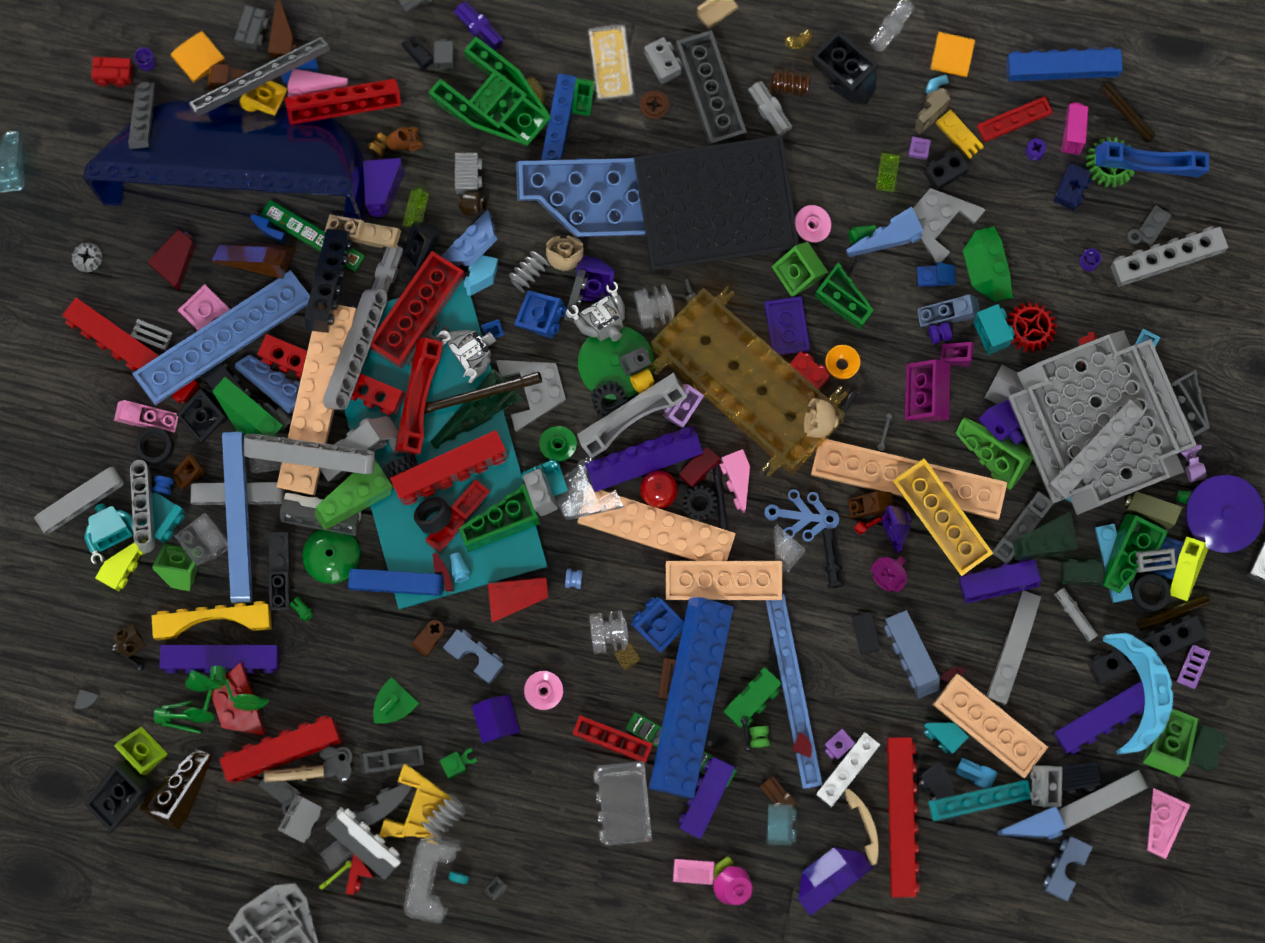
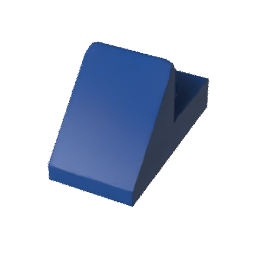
(937, 275)

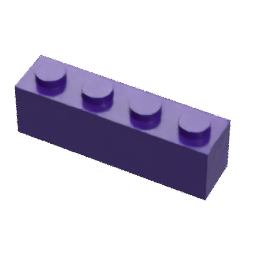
(999, 581)
(707, 797)

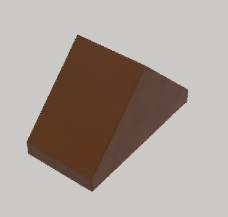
(188, 472)

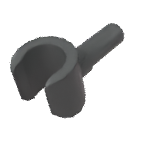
(691, 295)

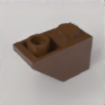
(870, 504)

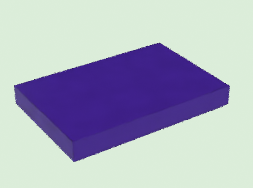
(787, 326)

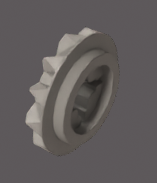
(91, 264)

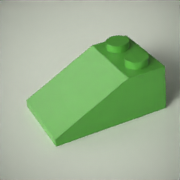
(1174, 745)

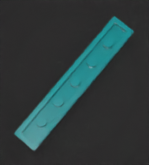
(980, 800)

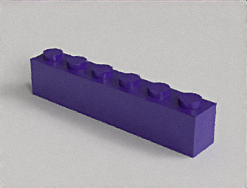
(643, 458)
(229, 656)
(1101, 719)

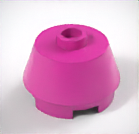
(733, 886)

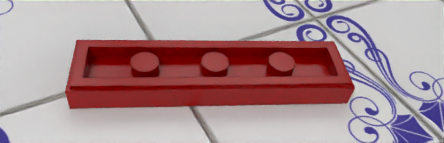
(1014, 119)

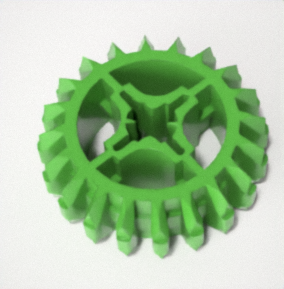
(1108, 178)

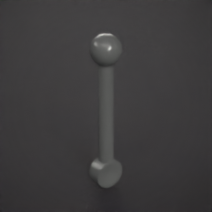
(889, 416)

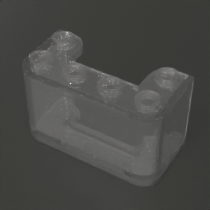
(623, 804)
(419, 900)

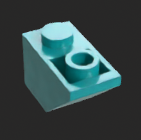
(947, 735)

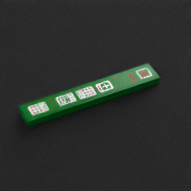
(304, 231)

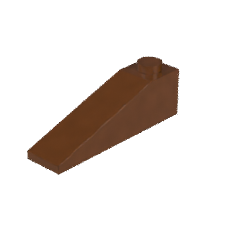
(261, 258)

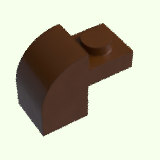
(221, 75)

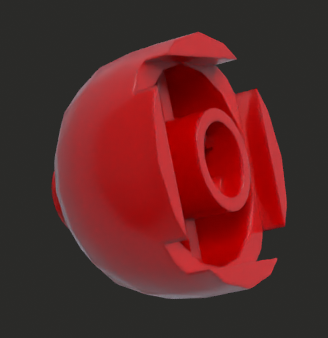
(658, 489)

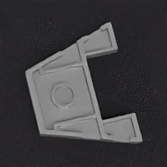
(936, 212)
(541, 396)

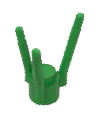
(165, 716)

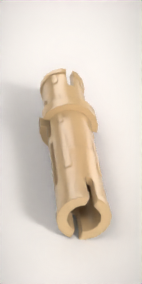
(294, 773)

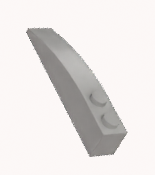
(1013, 648)

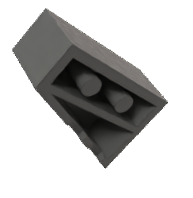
(1191, 403)

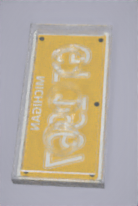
(610, 62)

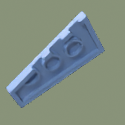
(272, 383)

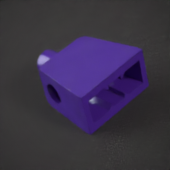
(1002, 422)

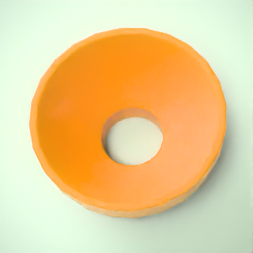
(845, 353)

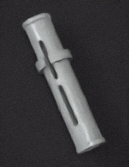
(1070, 606)

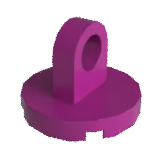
(890, 573)

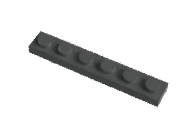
(142, 115)

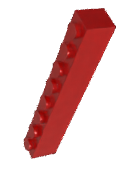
(118, 342)
(901, 817)

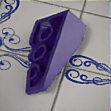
(897, 526)

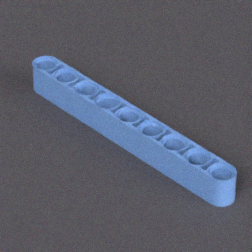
(237, 517)

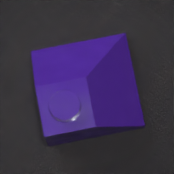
(598, 277)

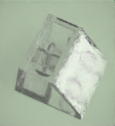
(202, 540)

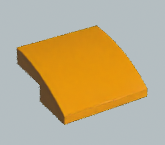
(952, 54)
(197, 56)

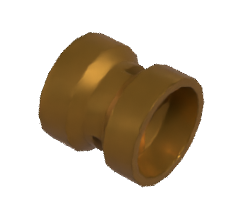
(379, 145)

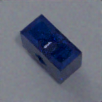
(1073, 176)

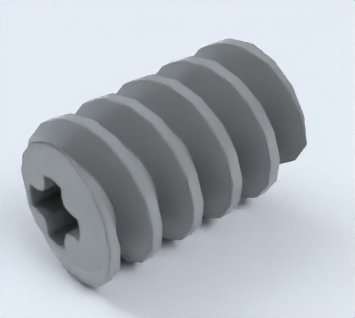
(528, 270)
(444, 817)

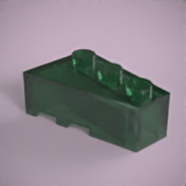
(1048, 540)

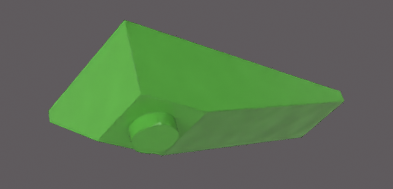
(1002, 458)

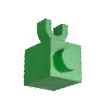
(455, 764)

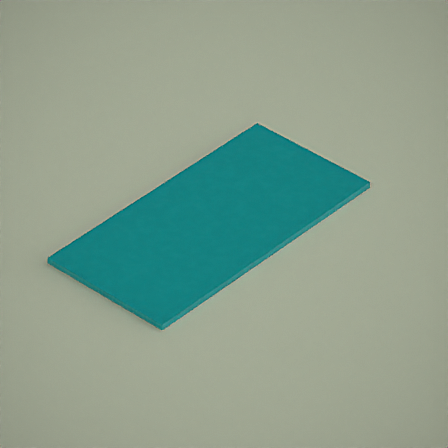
(398, 533)

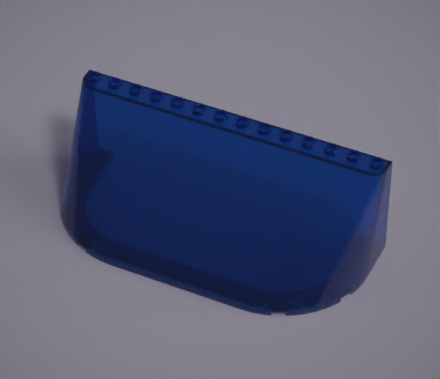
(233, 152)

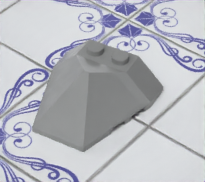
(275, 917)

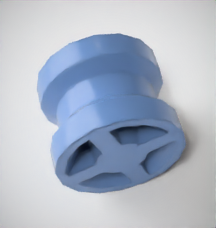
(573, 579)

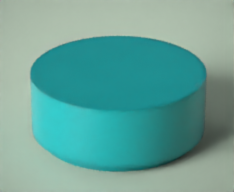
(458, 877)

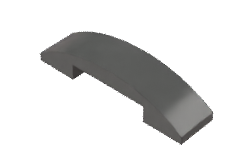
(1024, 524)

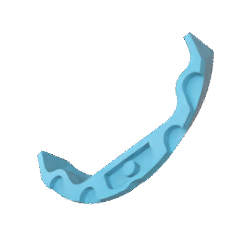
(1156, 689)

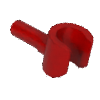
(860, 528)

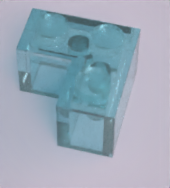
(780, 825)

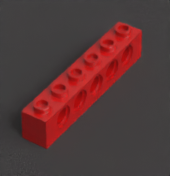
(342, 101)

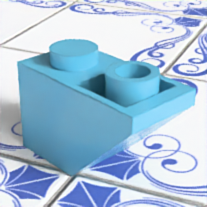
(481, 274)

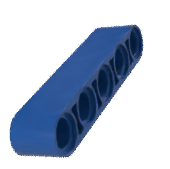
(395, 582)

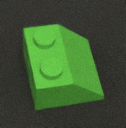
(799, 269)

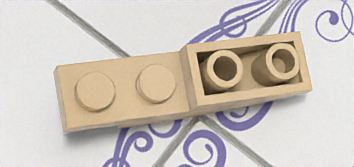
(364, 232)

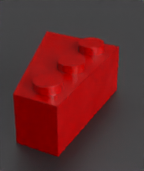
(515, 595)

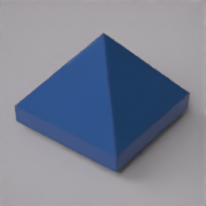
(493, 327)

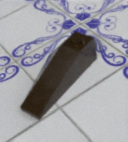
(176, 796)

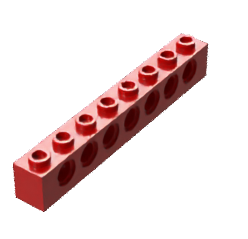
(391, 404)

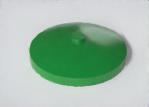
(600, 361)

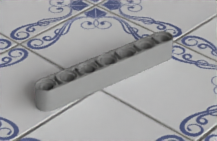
(355, 349)
(309, 453)

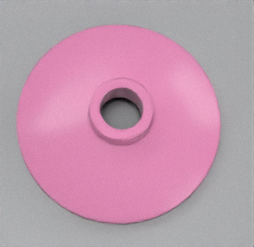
(819, 219)
(541, 680)

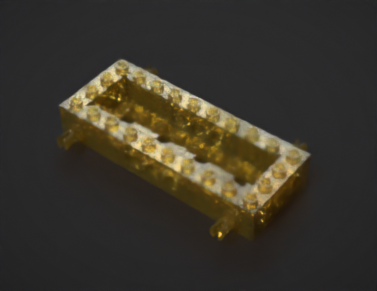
(735, 391)

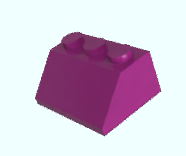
(927, 391)

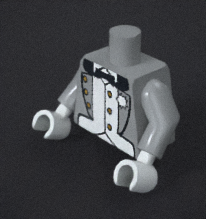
(602, 318)
(469, 350)

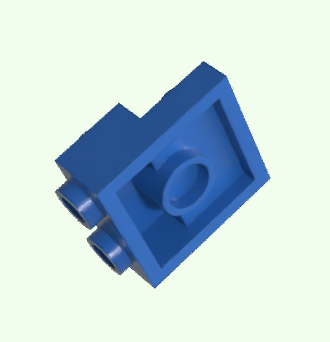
(541, 314)
(657, 623)

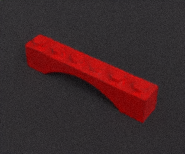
(411, 425)

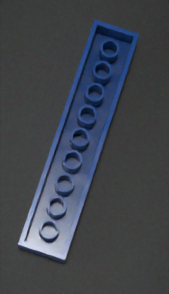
(691, 697)

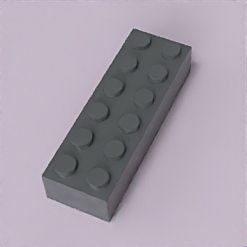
(711, 89)

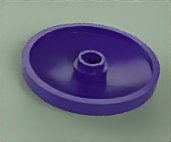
(1225, 513)

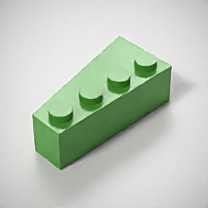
(353, 496)

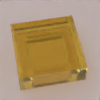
(627, 658)

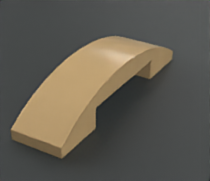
(853, 802)

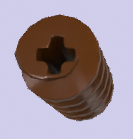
(789, 83)

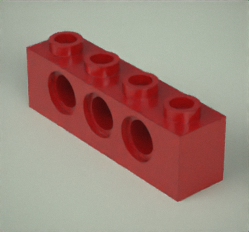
(612, 739)

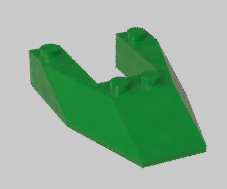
(501, 105)

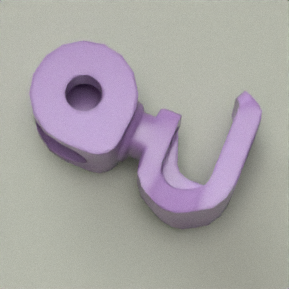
(1195, 470)

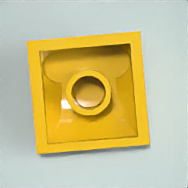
(264, 98)

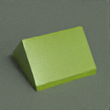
(141, 751)

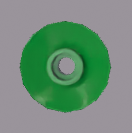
(560, 436)

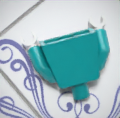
(107, 529)

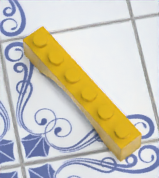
(171, 625)

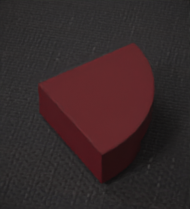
(948, 675)
(802, 746)

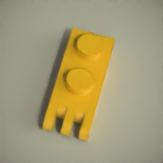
(959, 134)

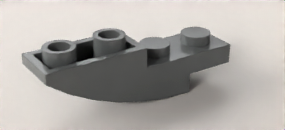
(388, 801)

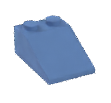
(1038, 826)

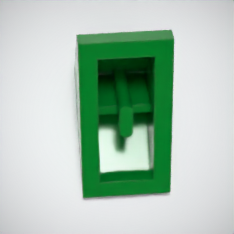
(583, 96)

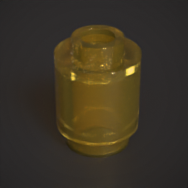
(537, 88)

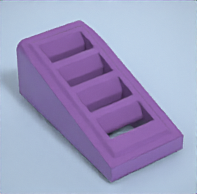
(1189, 656)

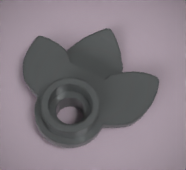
(335, 765)

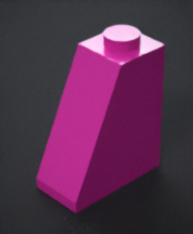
(1075, 129)

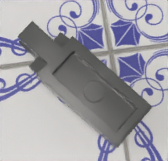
(576, 297)

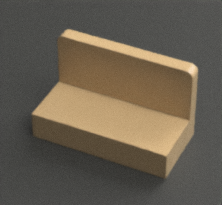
(714, 11)

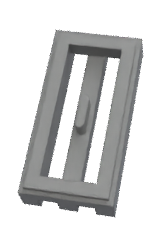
(137, 329)
(1141, 561)

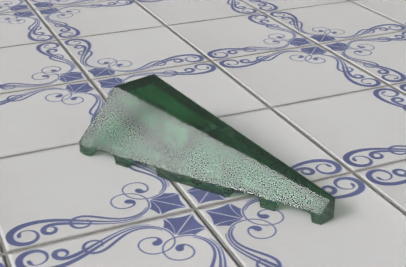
(477, 411)

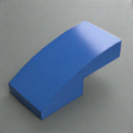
(265, 227)

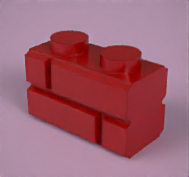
(112, 71)

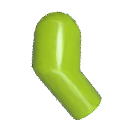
(719, 867)

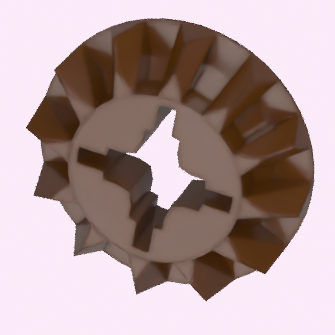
(648, 98)

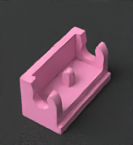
(693, 871)

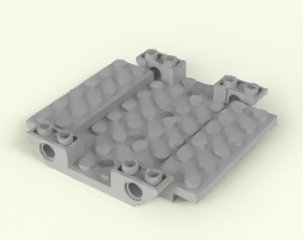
(1061, 421)

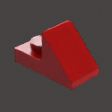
(358, 869)

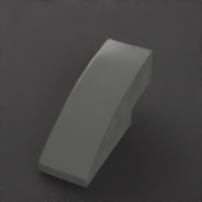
(391, 759)

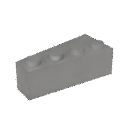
(369, 436)

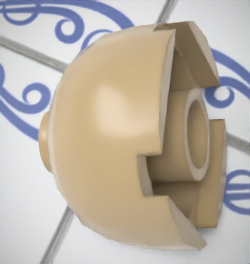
(564, 253)
(820, 419)

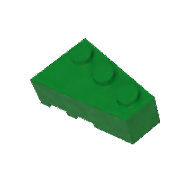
(844, 298)
(753, 698)

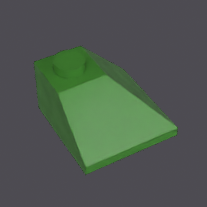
(175, 567)

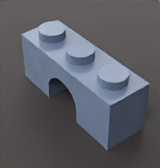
(461, 644)
(1057, 883)

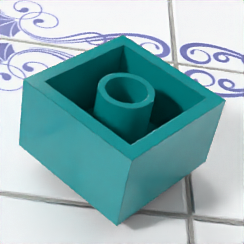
(993, 329)

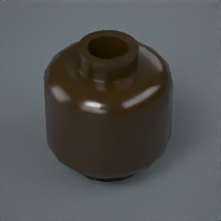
(472, 203)

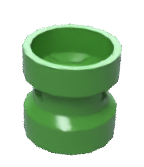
(758, 732)

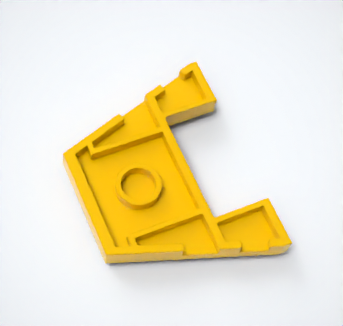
(425, 801)

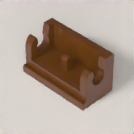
(666, 678)

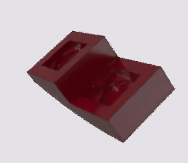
(699, 466)
(440, 569)

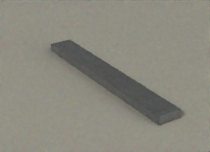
(259, 76)

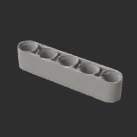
(256, 493)
(79, 500)
(142, 514)
(1102, 799)

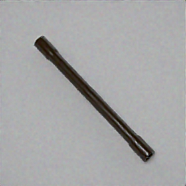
(524, 381)

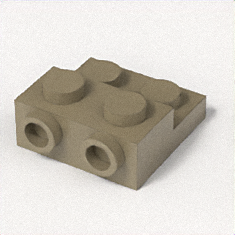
(935, 106)

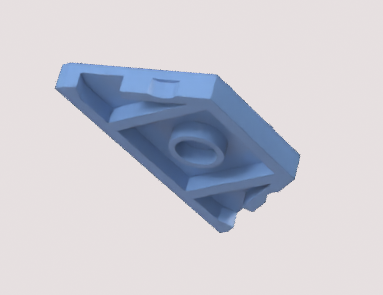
(472, 242)

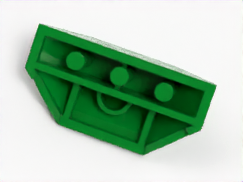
(988, 265)

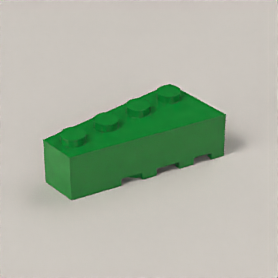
(501, 520)

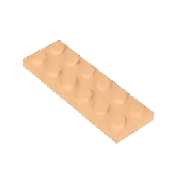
(724, 580)
(990, 725)

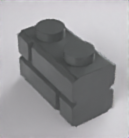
(251, 28)

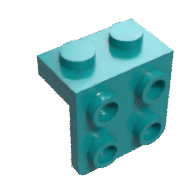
(166, 517)

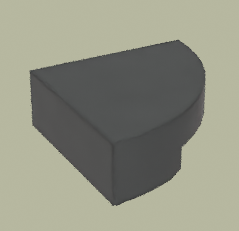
(85, 699)

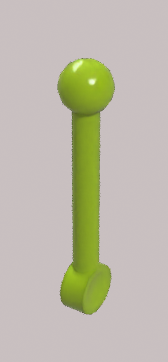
(347, 865)

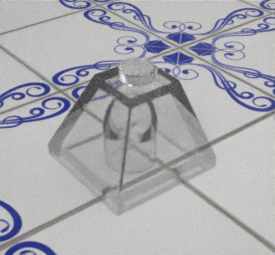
(786, 549)

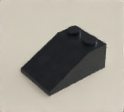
(843, 62)
(119, 795)

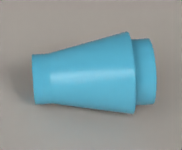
(459, 569)

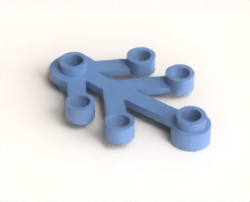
(805, 515)

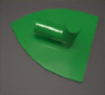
(392, 703)

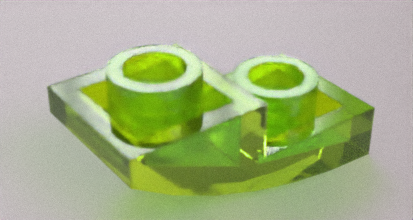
(887, 172)

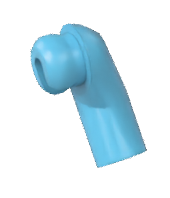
(935, 83)

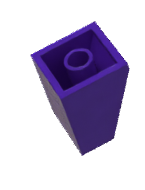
(381, 184)

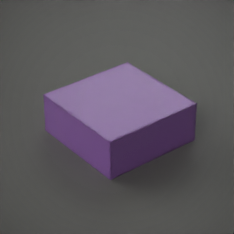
(919, 148)

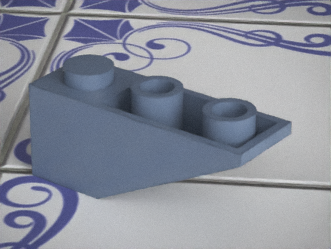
(950, 311)

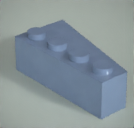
(913, 654)

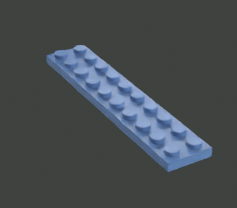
(222, 338)

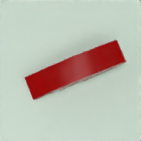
(461, 512)

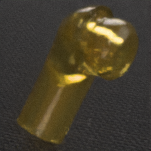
(798, 42)

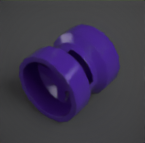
(142, 55)
(1090, 256)
(940, 333)

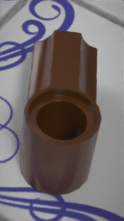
(776, 793)

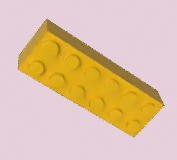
(942, 517)

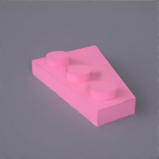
(1165, 822)

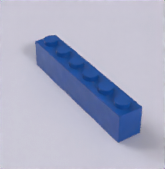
(1064, 65)

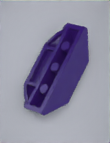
(830, 877)

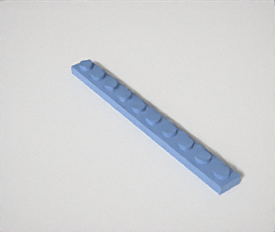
(793, 689)

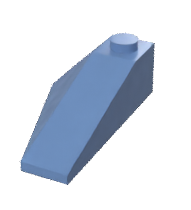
(901, 231)

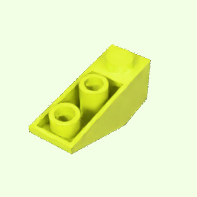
(118, 567)
(1188, 568)

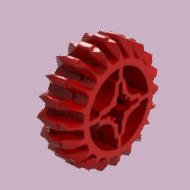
(1037, 331)

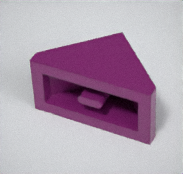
(957, 353)

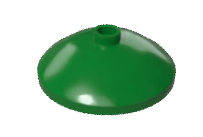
(330, 568)

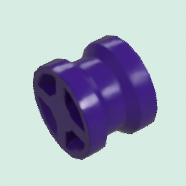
(1035, 153)

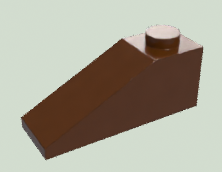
(281, 36)

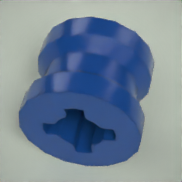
(162, 485)

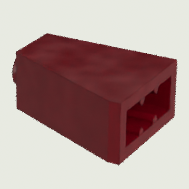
(174, 258)

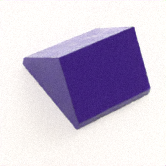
(495, 718)

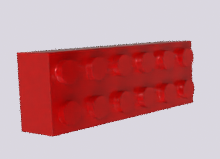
(416, 309)
(449, 468)
(280, 750)

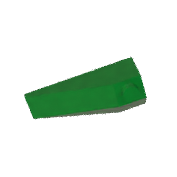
(244, 412)

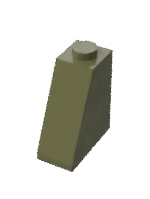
(1153, 510)

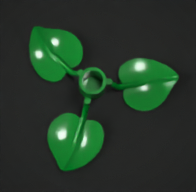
(217, 680)

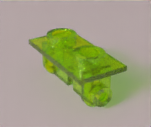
(415, 207)

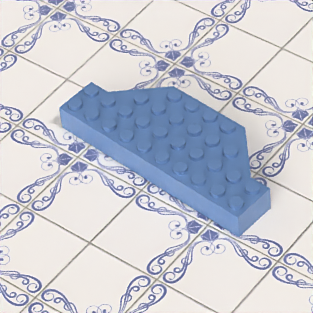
(585, 195)

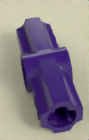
(478, 25)

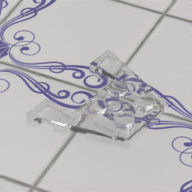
(580, 498)

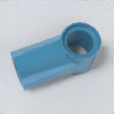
(980, 775)

